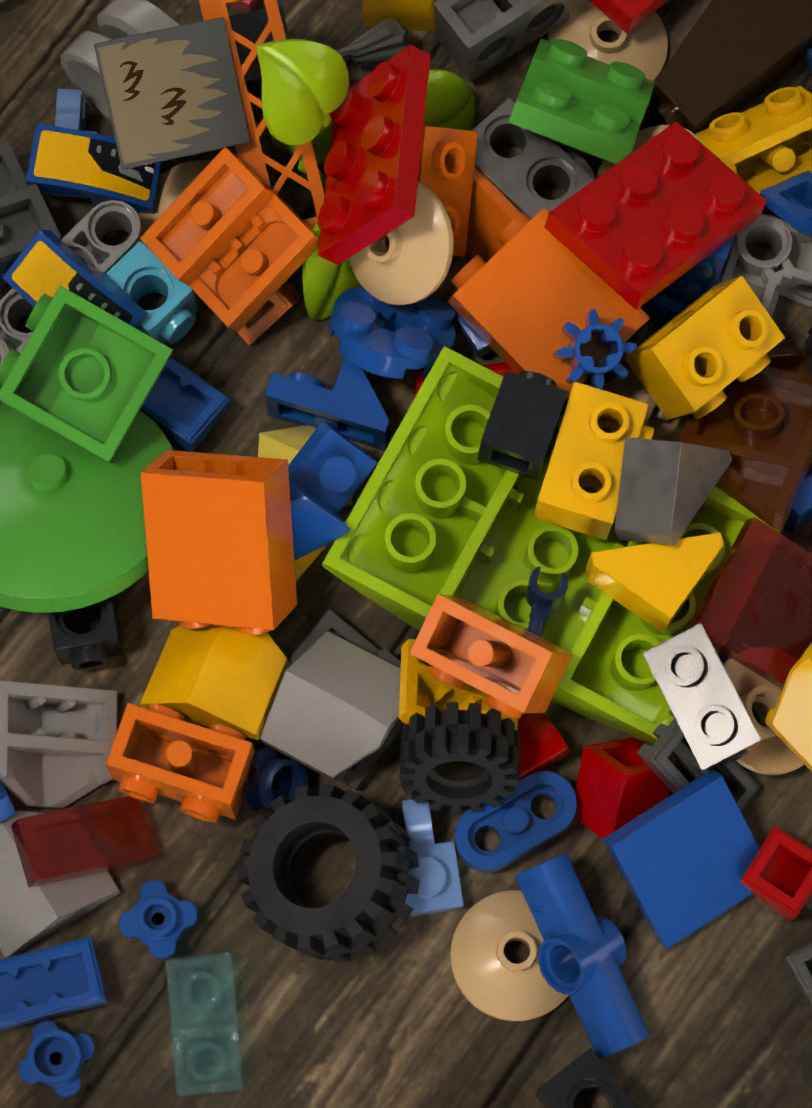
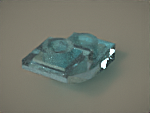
(204, 1024)

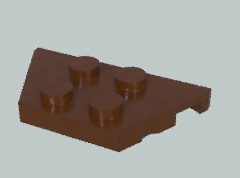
(767, 434)

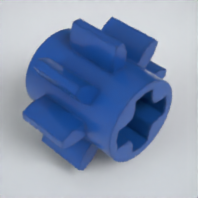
(605, 336)

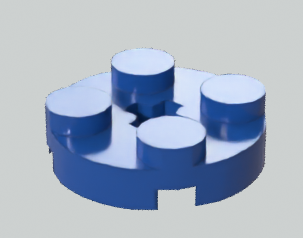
(391, 336)

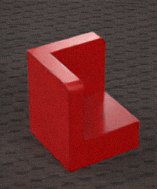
(615, 786)

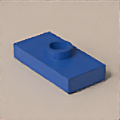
(185, 405)
(50, 983)

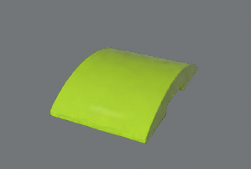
(468, 530)

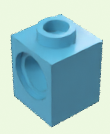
(144, 273)

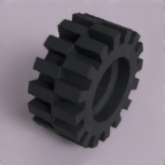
(459, 757)

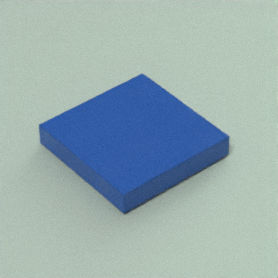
(686, 858)

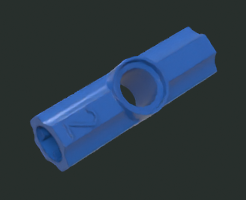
(582, 956)

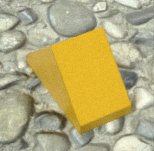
(654, 577)

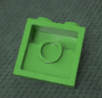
(582, 100)
(82, 372)

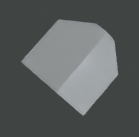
(333, 707)
(55, 741)
(41, 910)

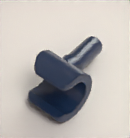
(543, 603)

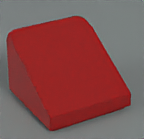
(539, 744)
(781, 874)

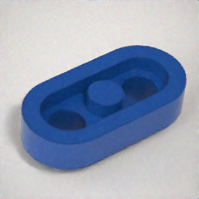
(516, 824)

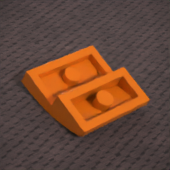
(231, 239)

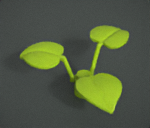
(299, 91)

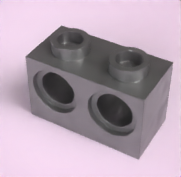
(490, 31)
(538, 164)

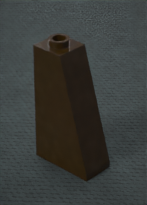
(731, 59)

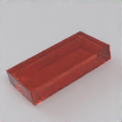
(82, 840)

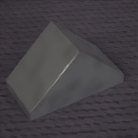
(664, 487)

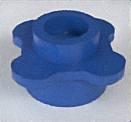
(162, 937)
(51, 1040)

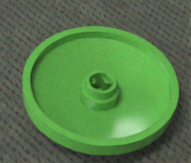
(69, 516)

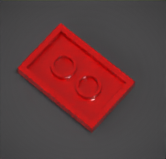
(374, 156)
(655, 215)

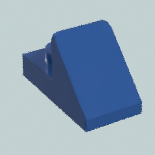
(348, 408)
(321, 484)

